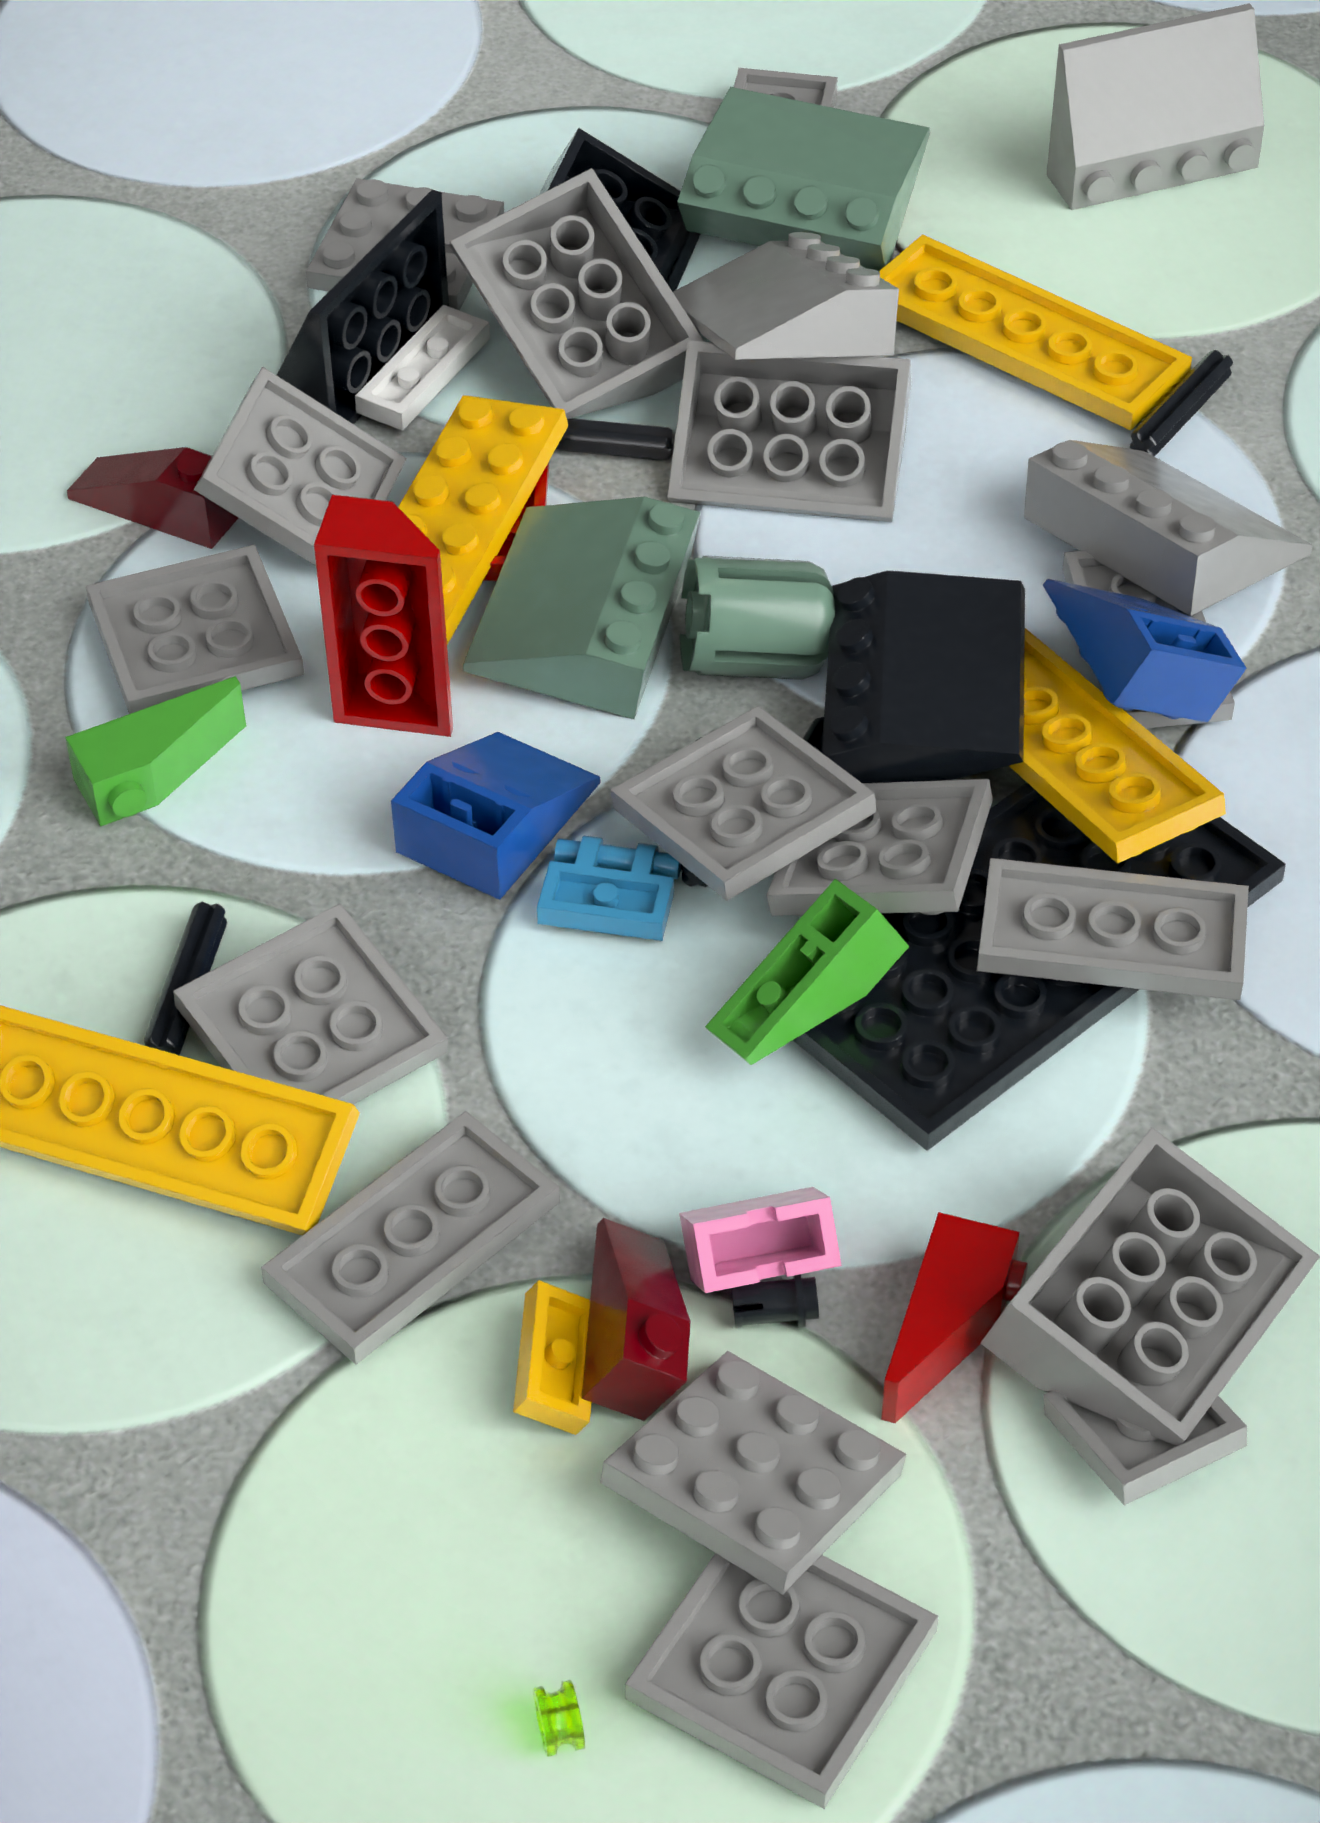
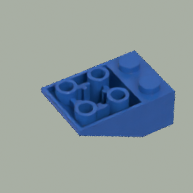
(1148, 652)
(487, 810)

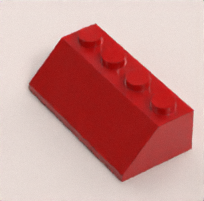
(383, 618)

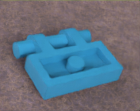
(608, 888)

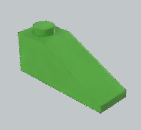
(151, 752)
(810, 975)

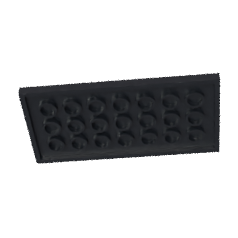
(951, 1039)

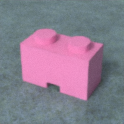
(760, 1239)

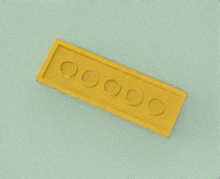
(1033, 333)
(478, 486)
(1103, 764)
(169, 1122)

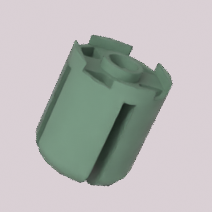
(756, 617)

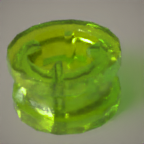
(559, 1718)

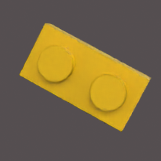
(553, 1358)

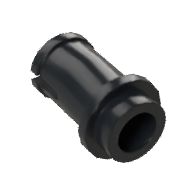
(776, 1302)

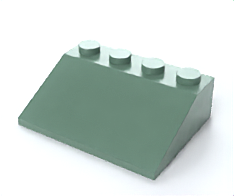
(802, 167)
(585, 600)

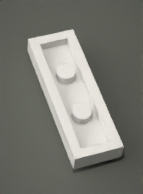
(422, 367)

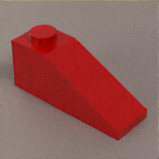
(954, 1304)

